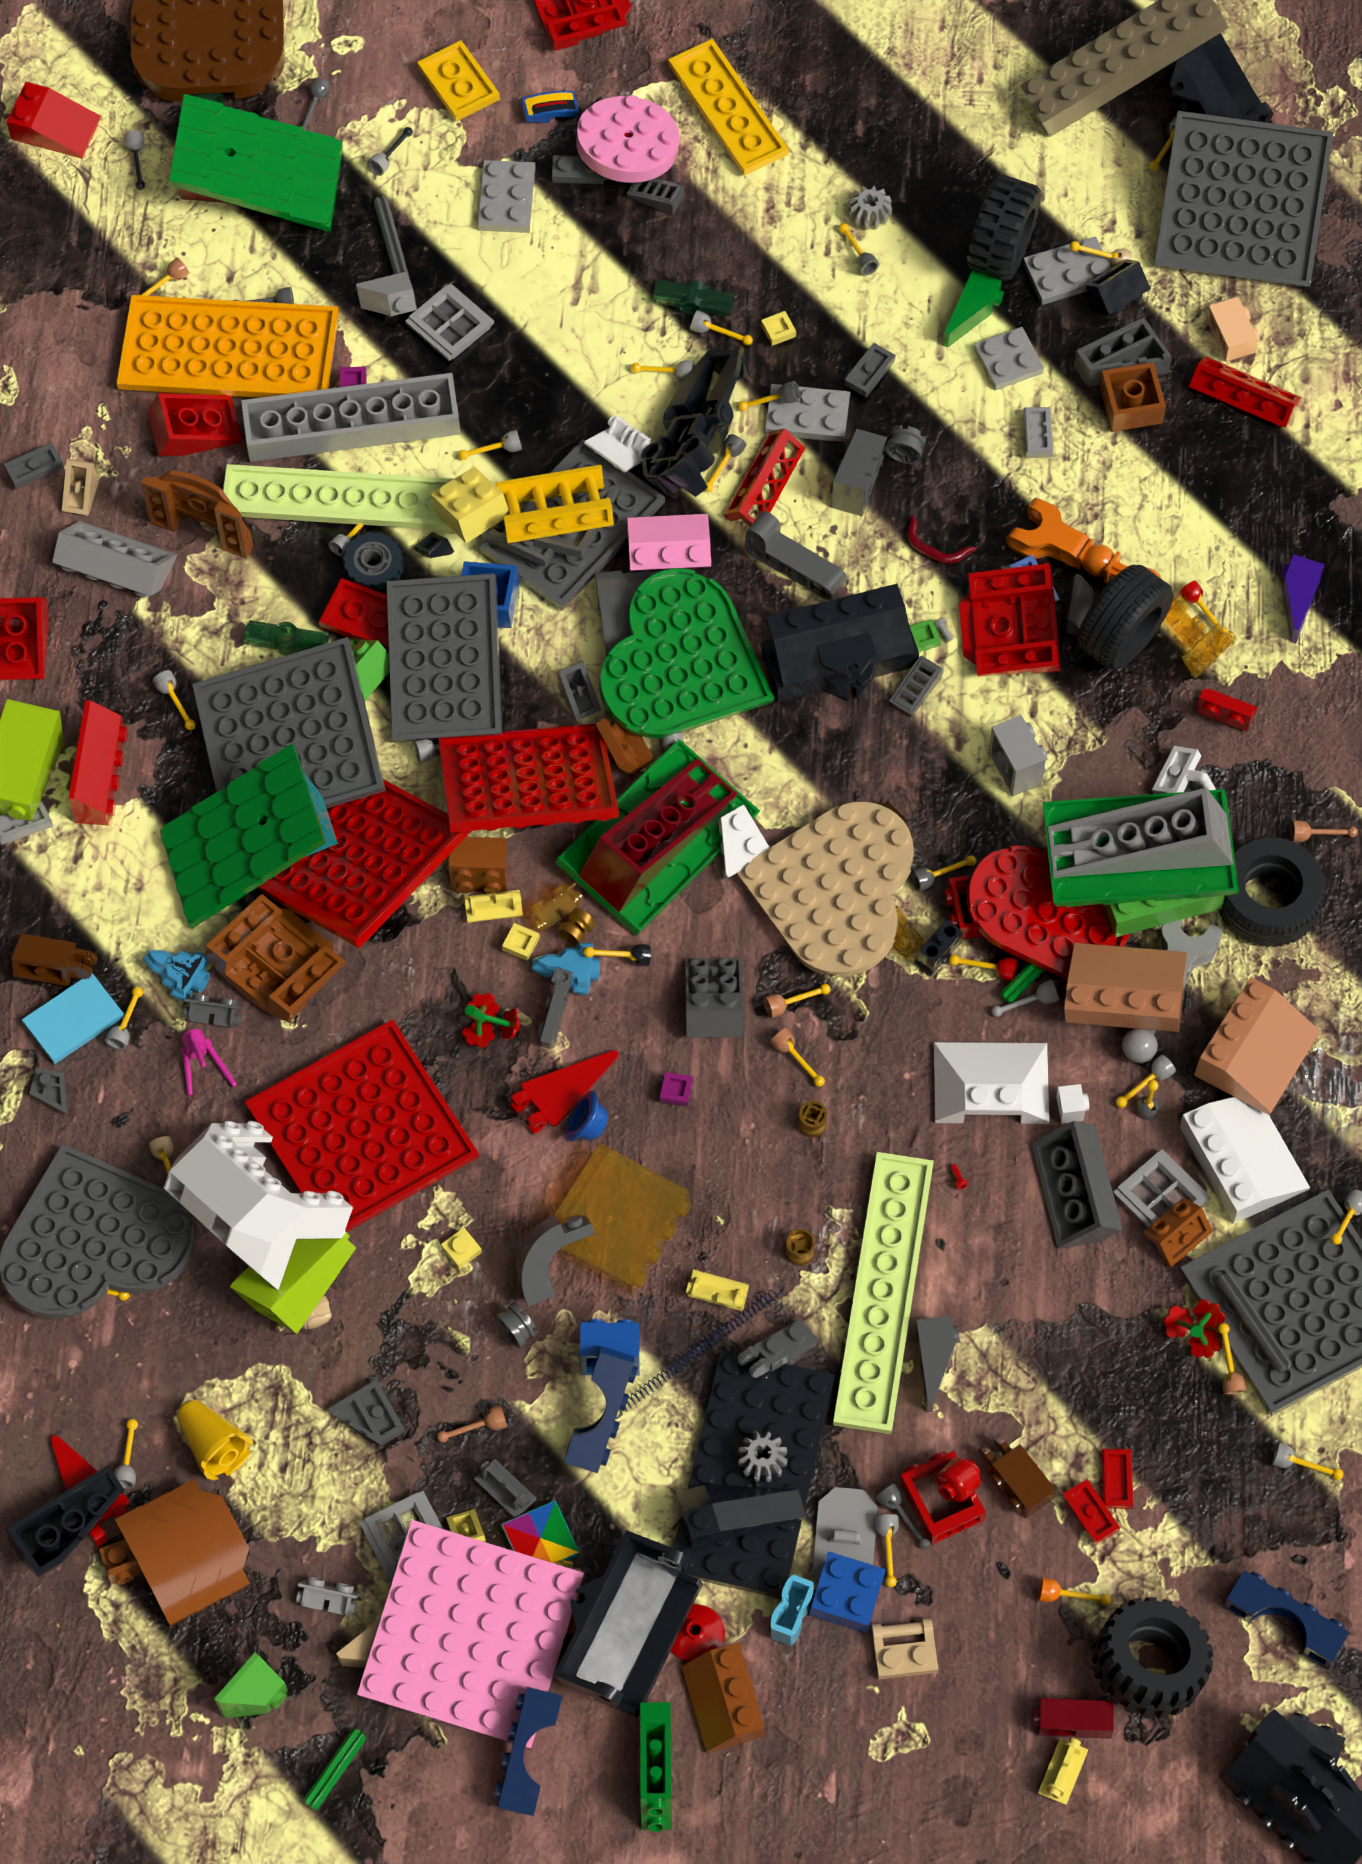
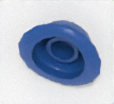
(587, 1119)

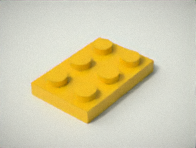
(458, 80)

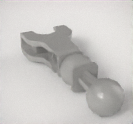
(1141, 1044)

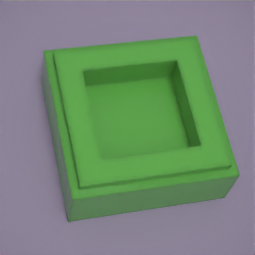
(925, 635)

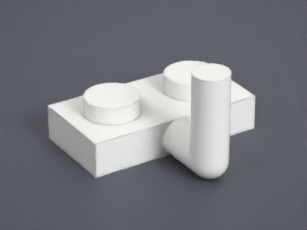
(1180, 770)

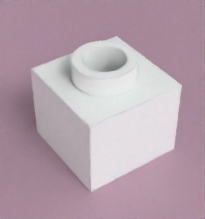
(1072, 1103)

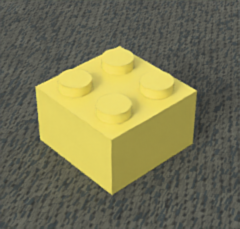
(470, 504)

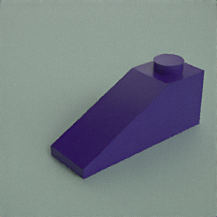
(1299, 587)

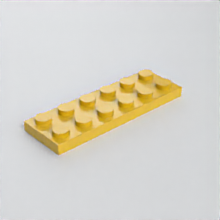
(728, 107)

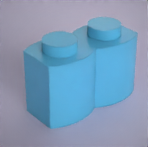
(788, 1615)

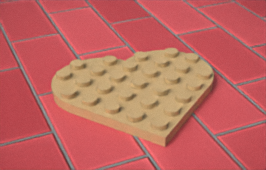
(834, 886)

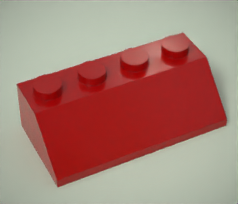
(97, 765)

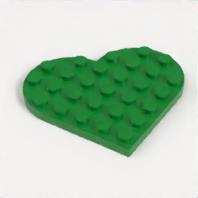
(683, 659)

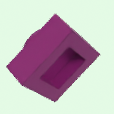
(353, 376)
(676, 1089)

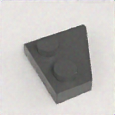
(370, 1414)

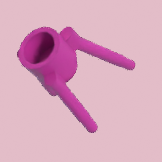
(197, 1047)

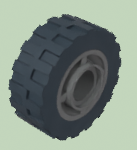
(373, 548)

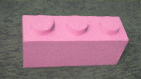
(669, 542)

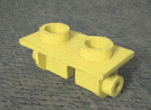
(493, 906)
(717, 1290)
(1063, 1770)

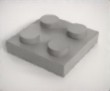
(1008, 358)

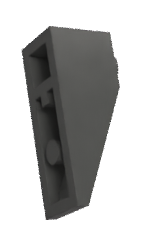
(936, 1348)

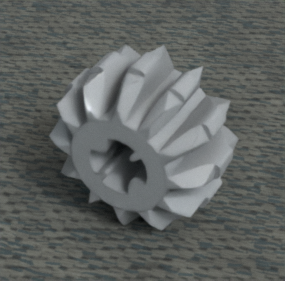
(870, 207)
(762, 1466)

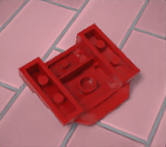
(576, 20)
(1011, 621)

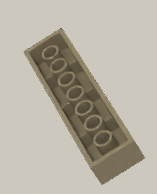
(1121, 59)

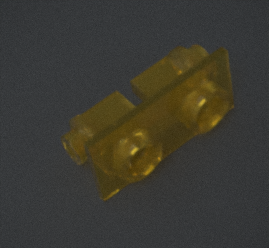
(1190, 627)
(1208, 650)
(545, 913)
(906, 939)

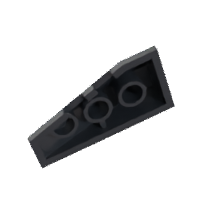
(729, 1512)
(57, 1527)

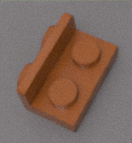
(626, 747)
(1179, 1231)
(119, 1562)

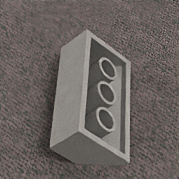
(113, 558)

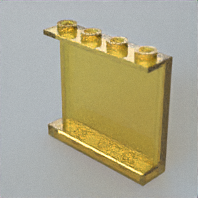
(629, 1213)

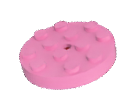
(627, 139)

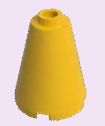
(213, 1439)

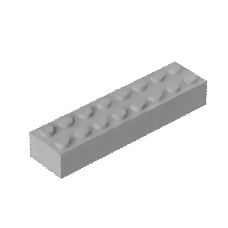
(350, 417)

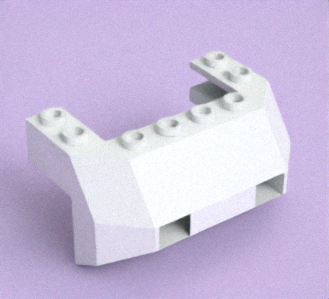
(230, 1193)

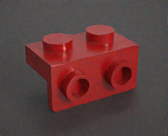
(1226, 709)

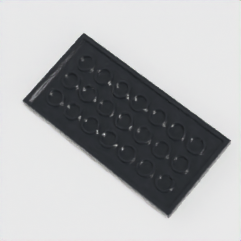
(790, 1406)

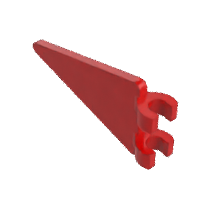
(560, 1090)
(75, 1470)

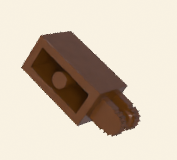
(51, 960)
(1018, 1477)

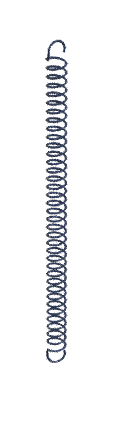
(701, 1347)

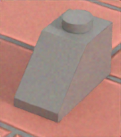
(387, 295)

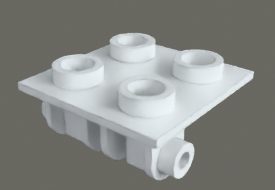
(620, 444)

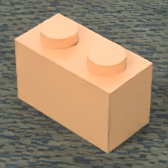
(1232, 328)

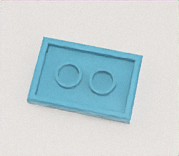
(73, 1018)

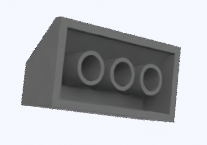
(1076, 1185)

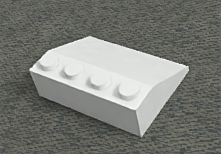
(1242, 1156)

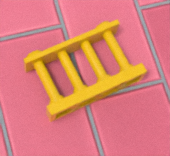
(560, 519)

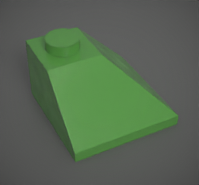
(252, 1690)

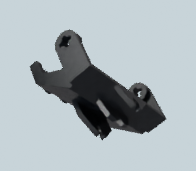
(1215, 85)
(839, 644)
(628, 1623)
(1298, 1793)

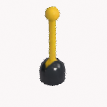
(639, 954)

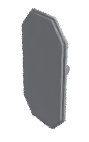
(845, 1527)

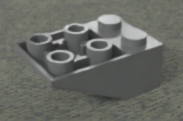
(714, 997)

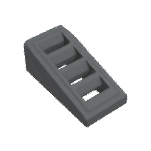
(661, 203)
(924, 671)

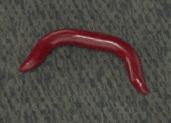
(932, 552)

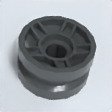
(905, 444)
(516, 1325)

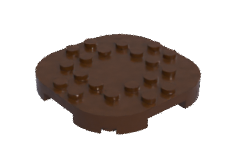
(207, 46)

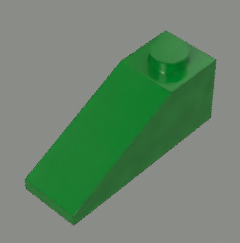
(974, 306)

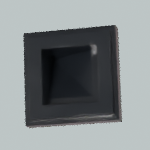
(434, 546)

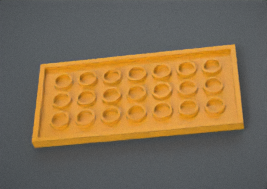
(226, 347)

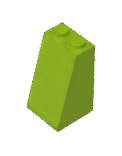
(28, 754)
(305, 1281)

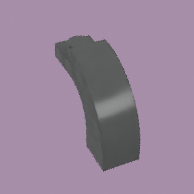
(538, 1250)

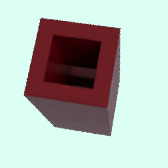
(1074, 1718)

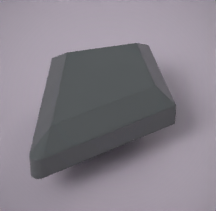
(50, 1089)

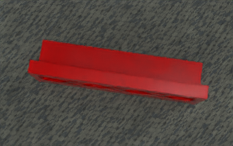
(1244, 391)
(759, 471)

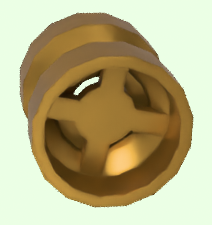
(576, 926)
(810, 1124)
(800, 1241)

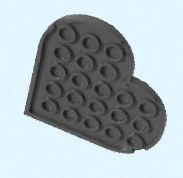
(90, 1234)

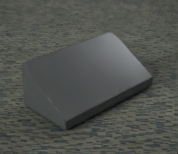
(1079, 605)

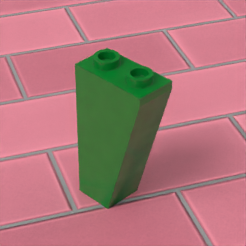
(655, 1766)

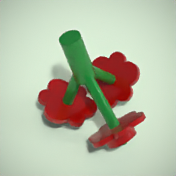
(483, 1010)
(1204, 1341)

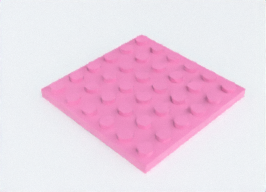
(468, 1630)

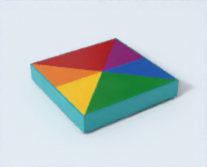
(541, 1534)

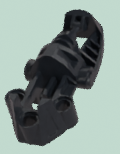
(695, 424)

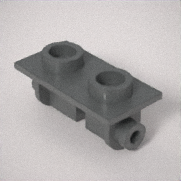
(224, 1012)
(504, 1488)

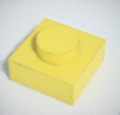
(778, 328)
(520, 942)
(461, 1248)

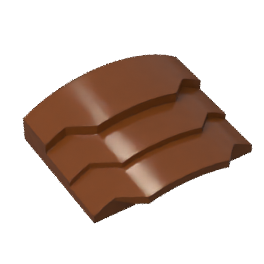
(197, 498)
(273, 958)
(186, 1549)

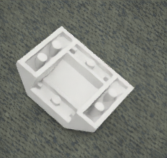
(991, 1081)

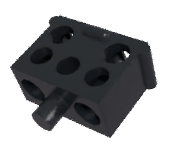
(939, 948)

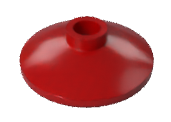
(712, 1634)

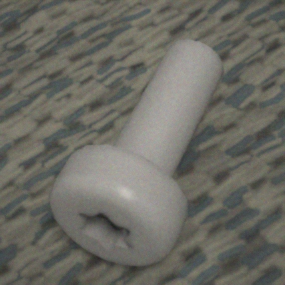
(940, 623)

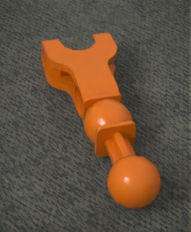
(1064, 543)

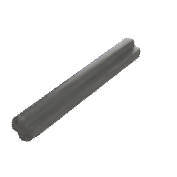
(390, 235)
(1254, 1322)

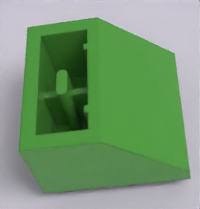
(371, 663)

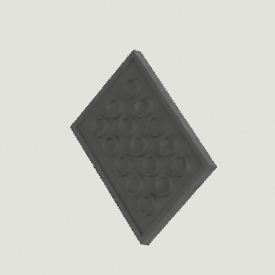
(568, 575)
(444, 657)

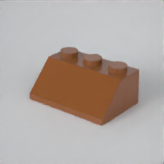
(723, 1698)

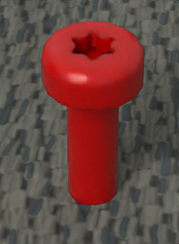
(960, 1183)

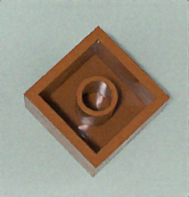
(1132, 396)
(479, 865)

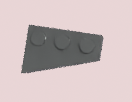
(1122, 348)
(857, 472)

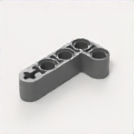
(792, 559)

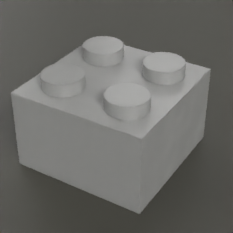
(1017, 755)

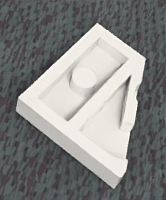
(740, 840)

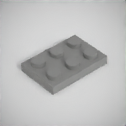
(506, 196)
(1064, 272)
(817, 415)

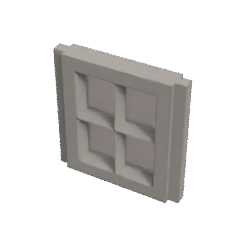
(449, 322)
(1157, 1188)
(390, 1527)

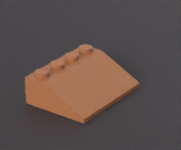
(1125, 987)
(1257, 1047)

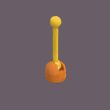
(1051, 1590)

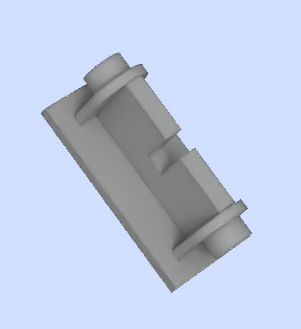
(317, 1592)

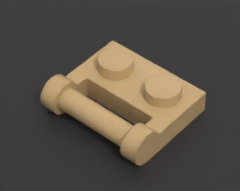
(907, 1658)

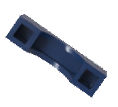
(589, 1443)
(1256, 1598)
(519, 1790)

